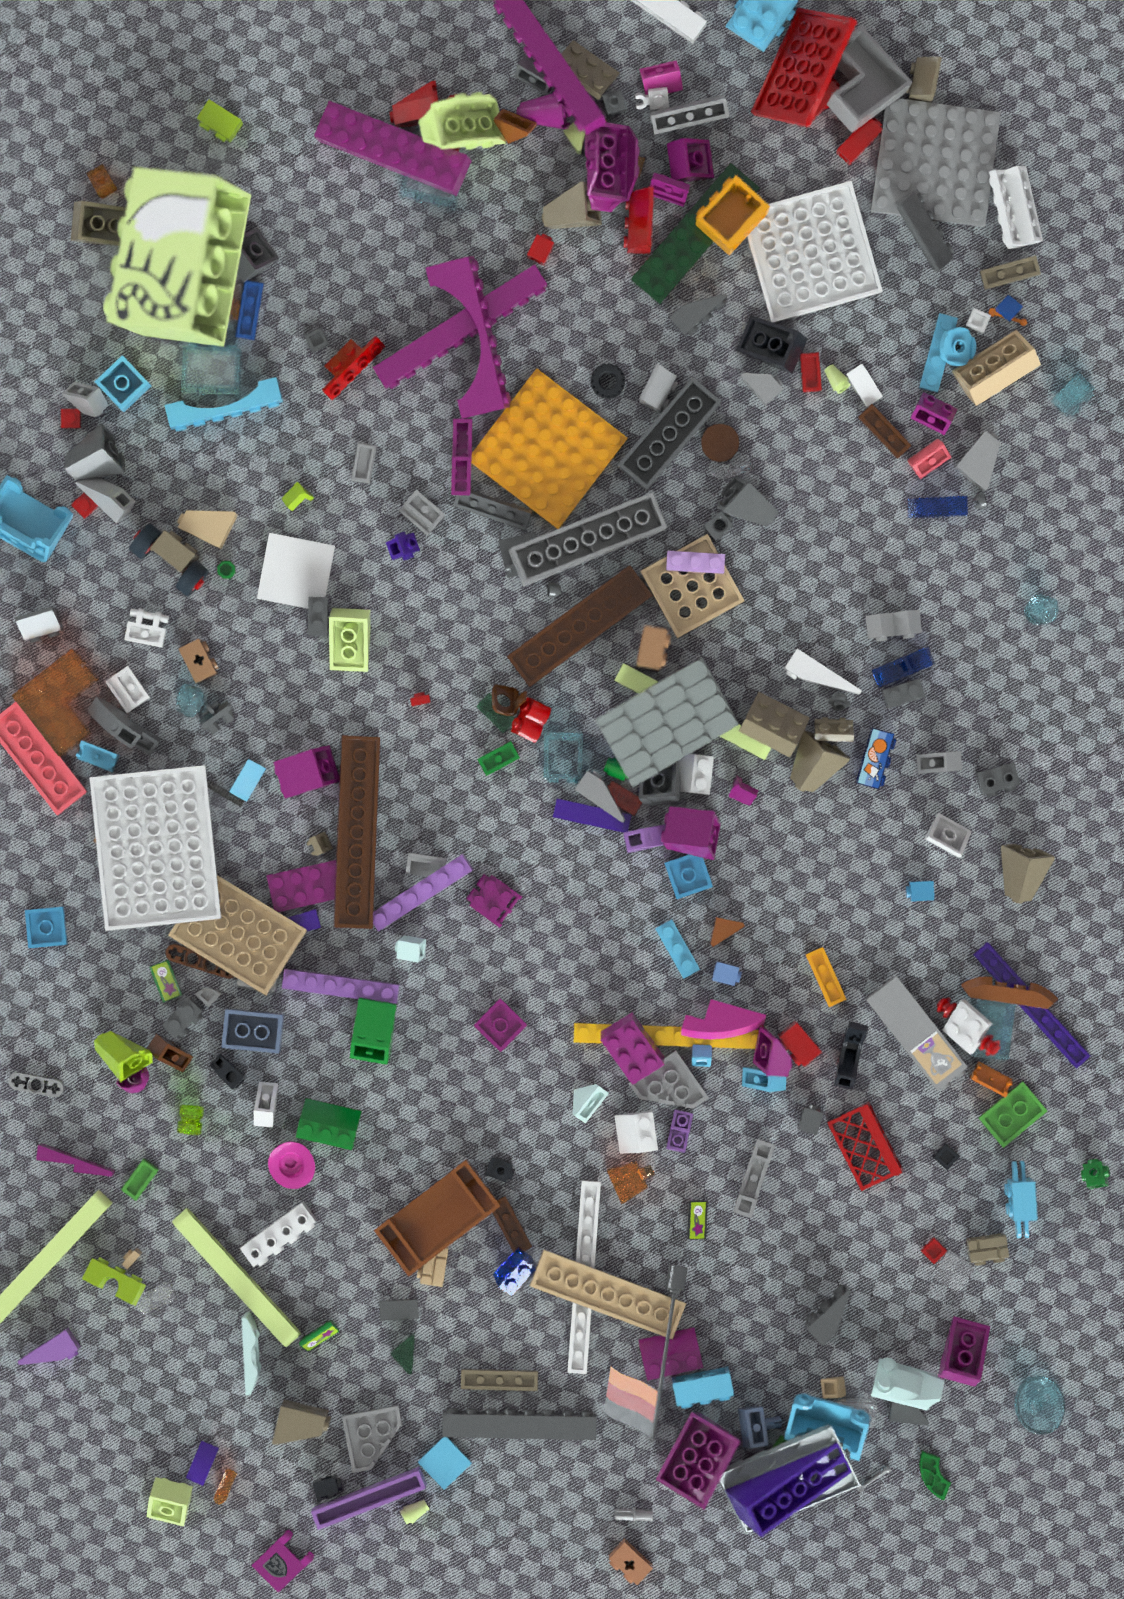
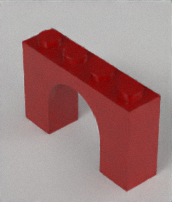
(860, 138)

